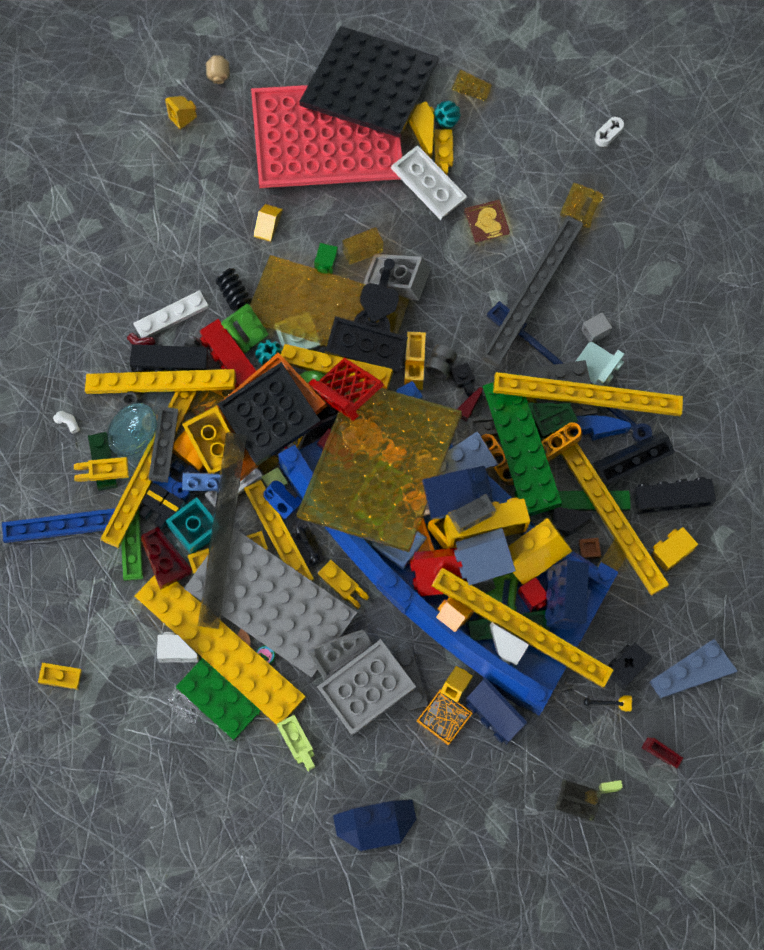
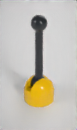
(624, 702)

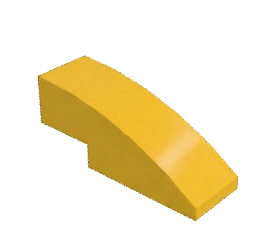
(415, 358)

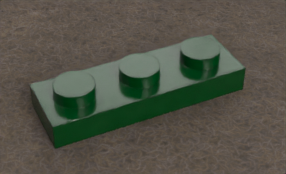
(101, 450)

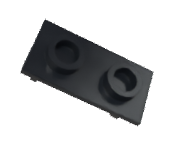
(307, 546)

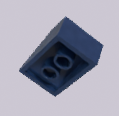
(455, 490)

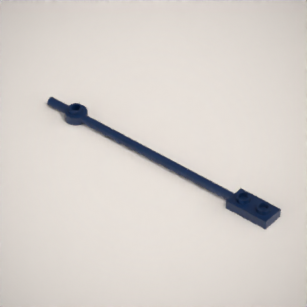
(499, 313)

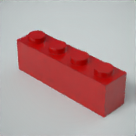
(226, 351)

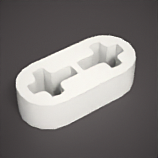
(611, 134)

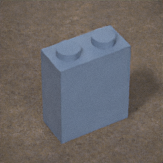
(484, 556)

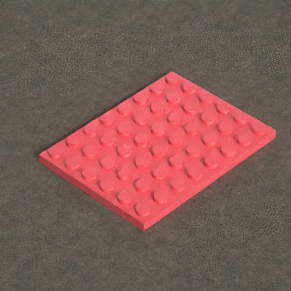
(314, 148)

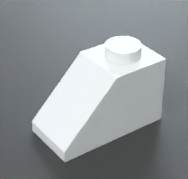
(507, 645)
(174, 649)

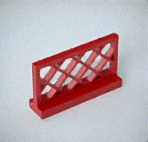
(336, 397)

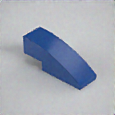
(601, 426)

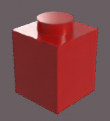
(533, 595)

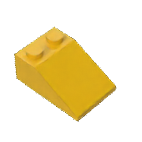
(208, 436)

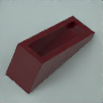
(469, 405)
(662, 752)

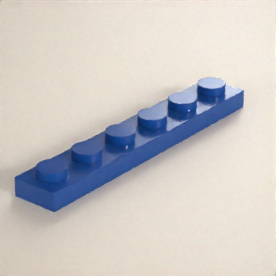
(56, 525)

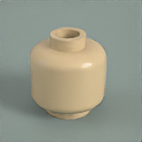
(217, 69)

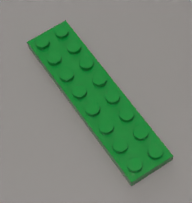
(523, 451)

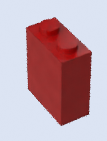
(427, 566)

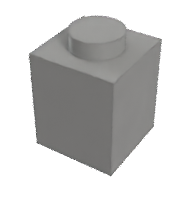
(597, 328)

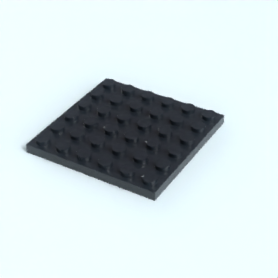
(369, 81)

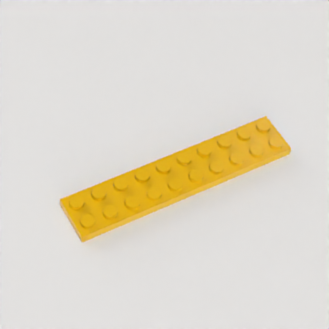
(222, 650)

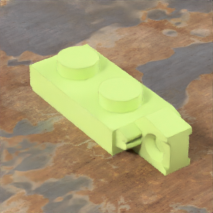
(297, 741)

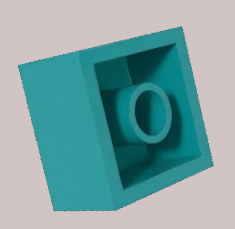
(192, 525)

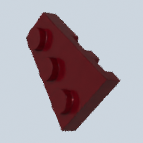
(164, 558)

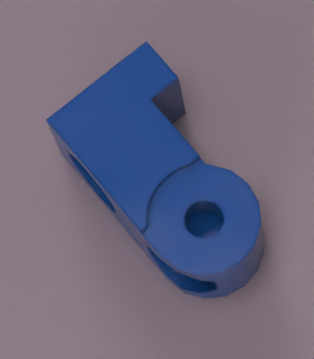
(175, 488)
(281, 499)

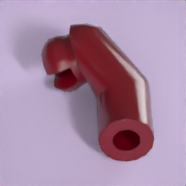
(133, 339)

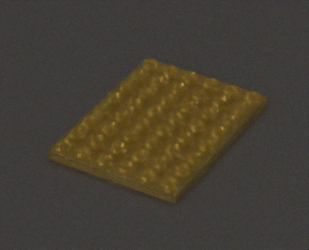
(376, 466)

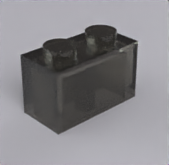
(578, 800)

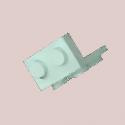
(600, 363)

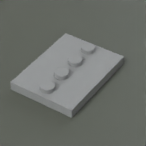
(366, 687)

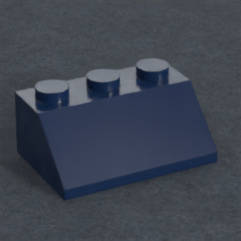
(495, 712)

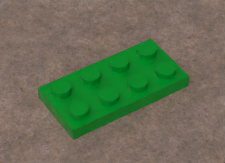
(218, 699)

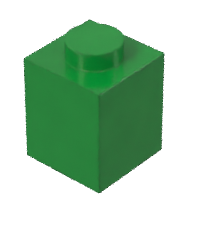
(326, 258)

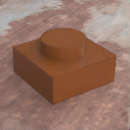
(589, 548)

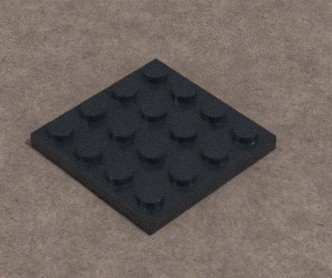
(269, 413)

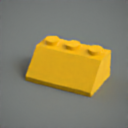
(537, 551)

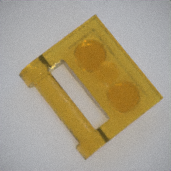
(576, 201)

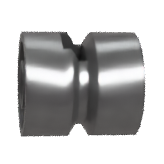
(440, 363)

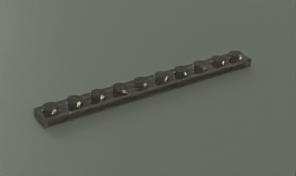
(222, 531)

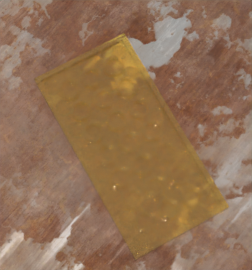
(306, 300)

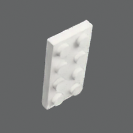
(429, 182)

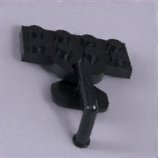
(366, 338)

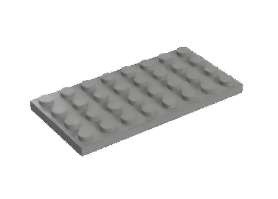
(276, 603)

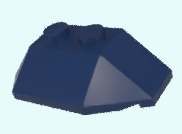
(376, 824)

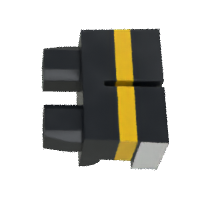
(161, 504)

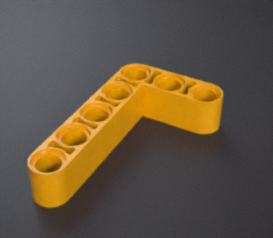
(551, 452)

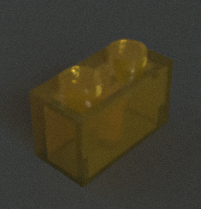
(362, 245)

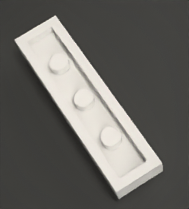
(171, 315)

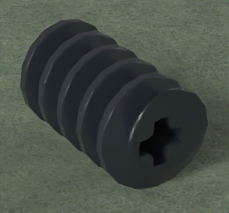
(232, 289)

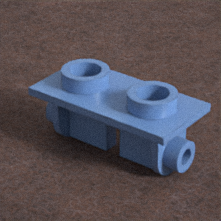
(200, 481)

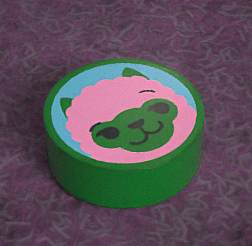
(266, 653)

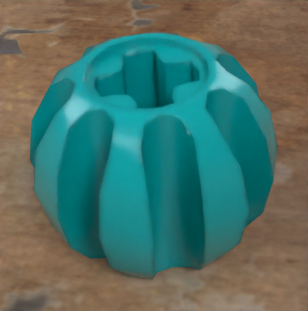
(447, 114)
(263, 349)

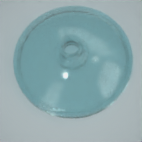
(132, 429)

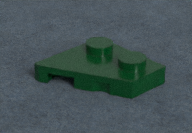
(552, 416)

